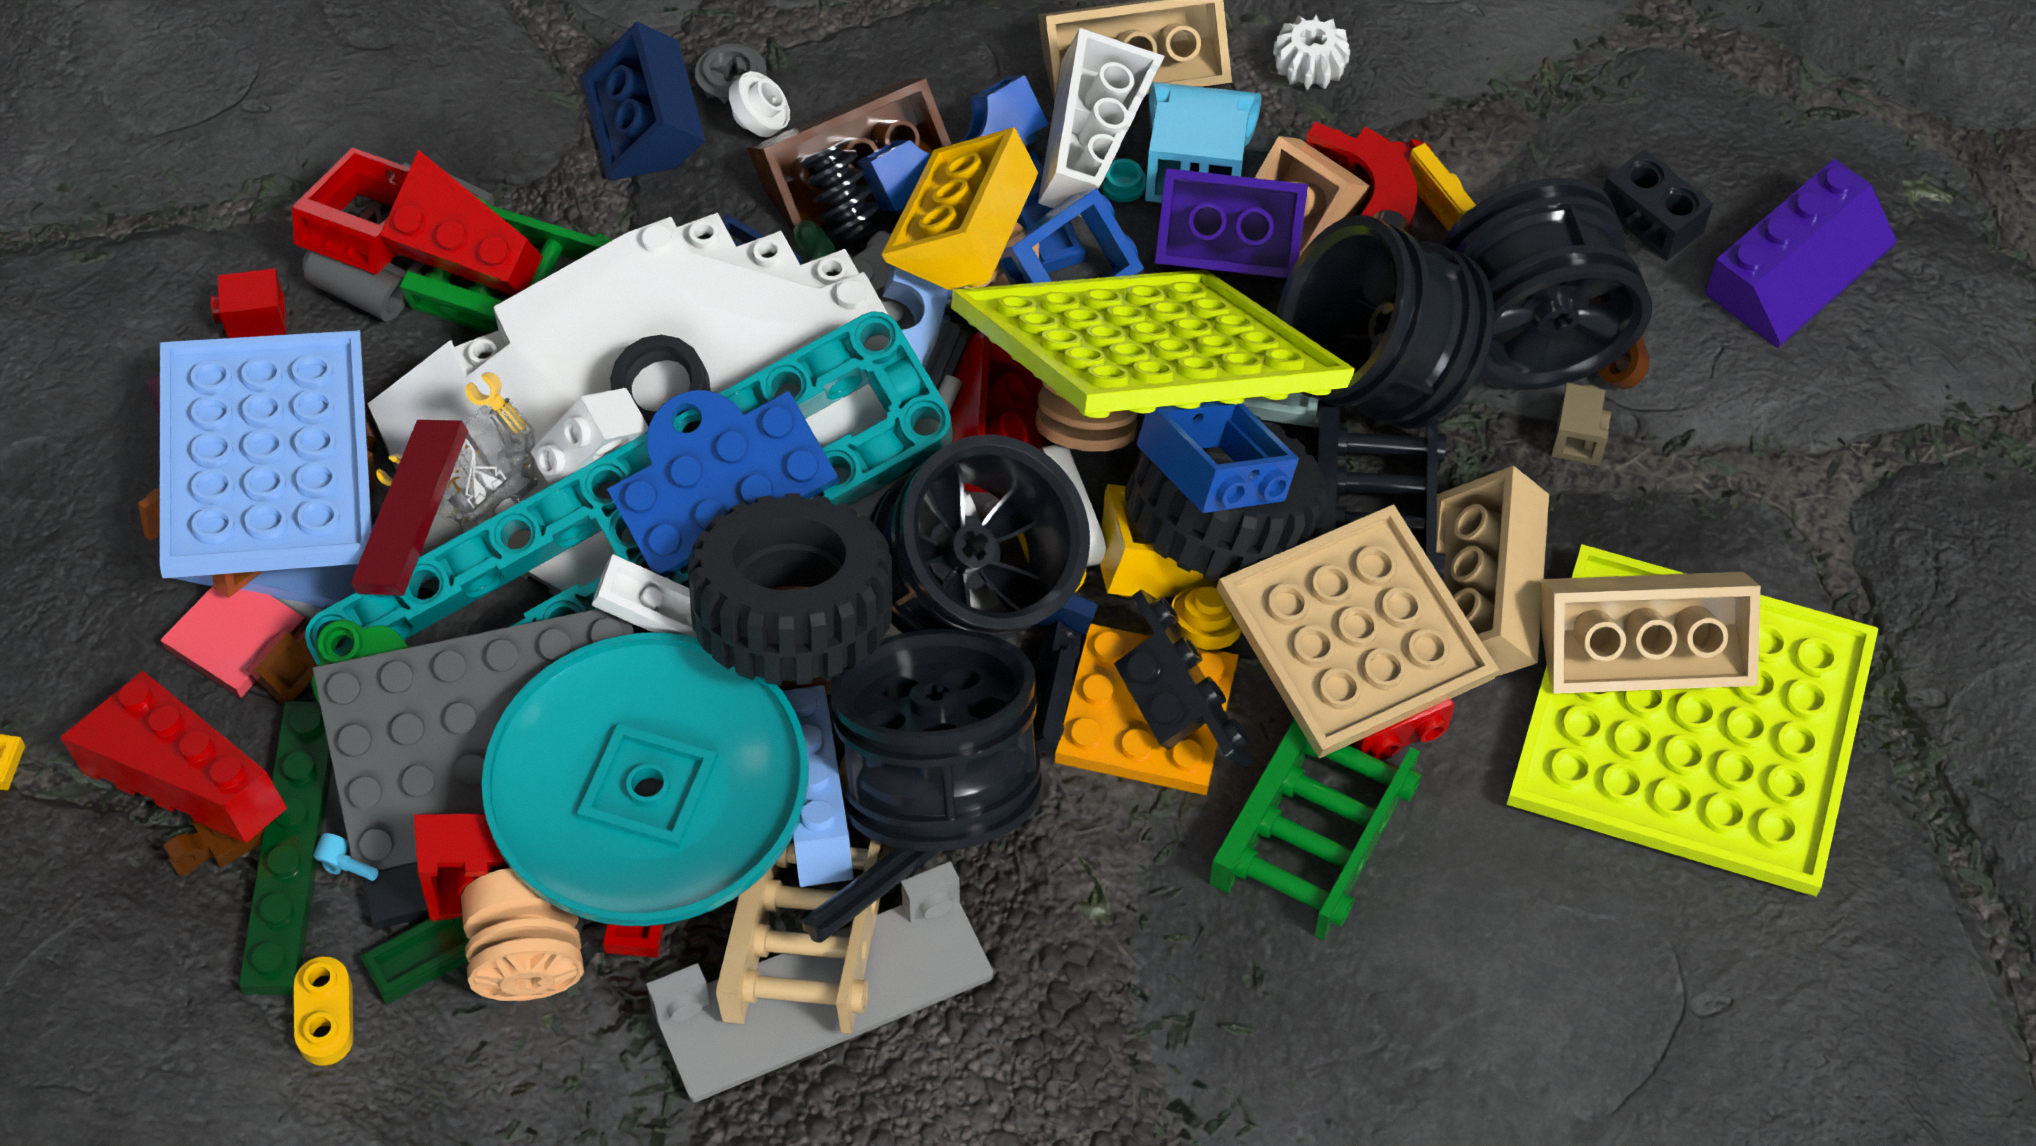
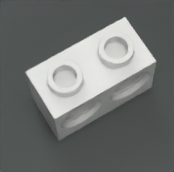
(588, 432)

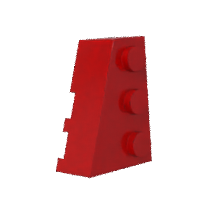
(456, 232)

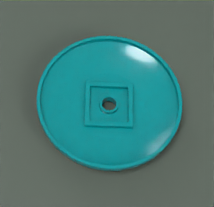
(628, 712)

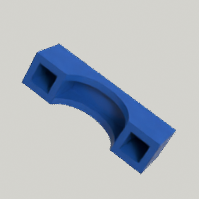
(898, 165)

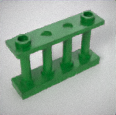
(475, 305)
(1263, 818)

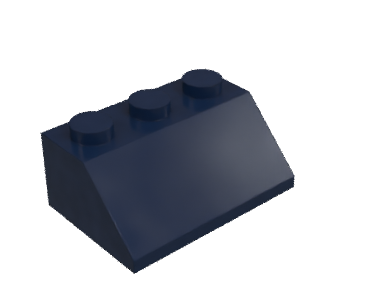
(642, 104)

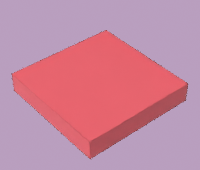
(228, 634)

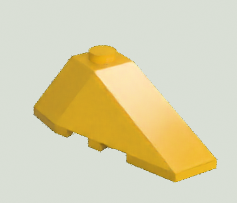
(1132, 562)

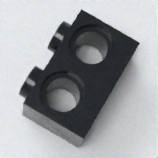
(1657, 204)

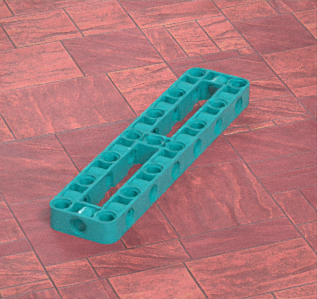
(573, 511)

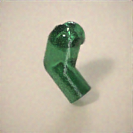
(812, 240)

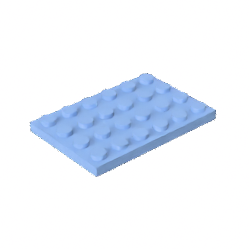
(262, 454)

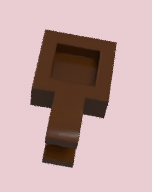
(285, 665)
(191, 850)

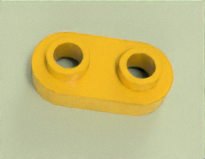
(323, 1006)

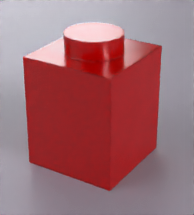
(250, 304)

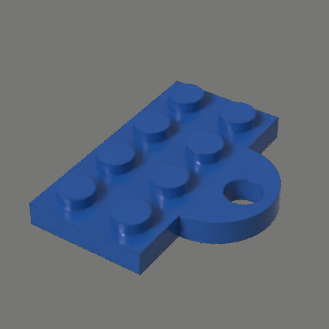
(715, 468)

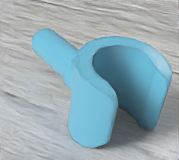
(334, 856)

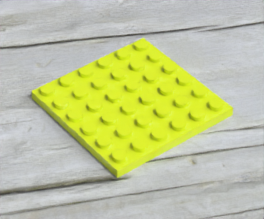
(1150, 341)
(1715, 771)

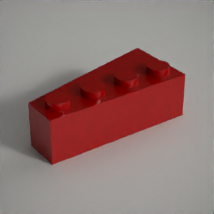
(168, 753)
(450, 856)

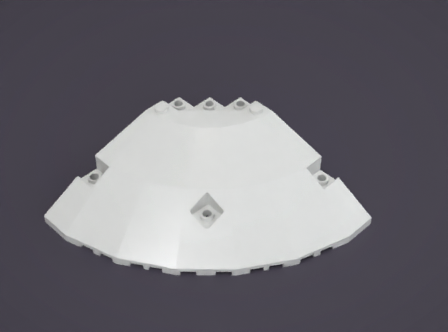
(682, 282)

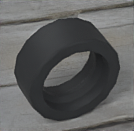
(657, 349)

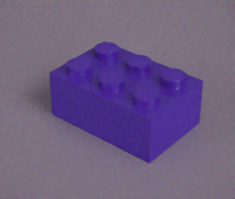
(1230, 223)

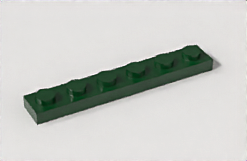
(286, 857)

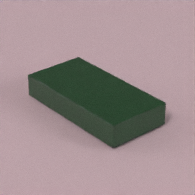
(416, 957)

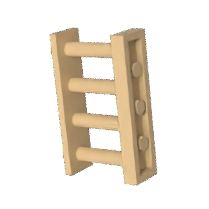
(753, 938)

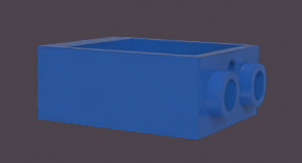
(1022, 264)
(1261, 462)

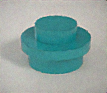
(1124, 181)

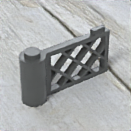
(370, 292)

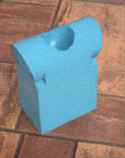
(1197, 131)

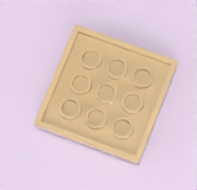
(1356, 630)

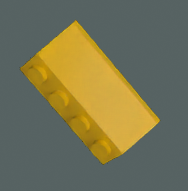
(963, 211)

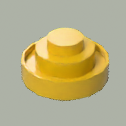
(1205, 618)

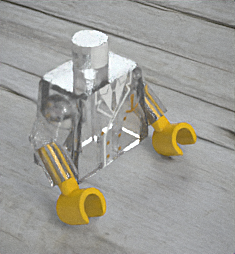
(494, 460)

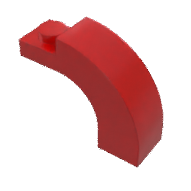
(1374, 162)

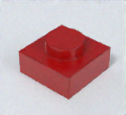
(633, 940)

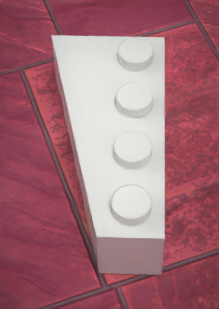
(1092, 111)

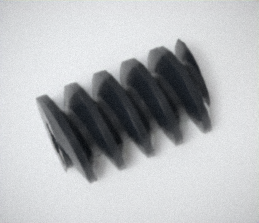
(842, 193)

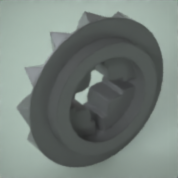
(718, 63)

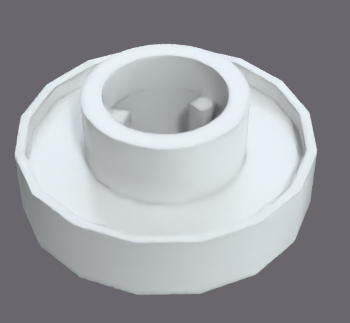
(759, 104)

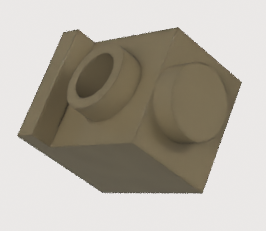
(1582, 425)

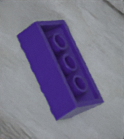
(1802, 254)

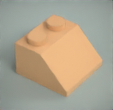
(1331, 190)

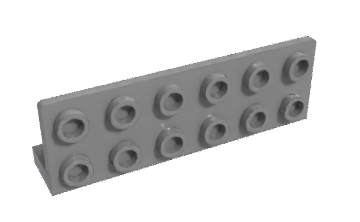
(914, 960)

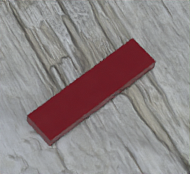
(409, 507)

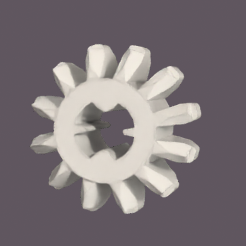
(1311, 52)

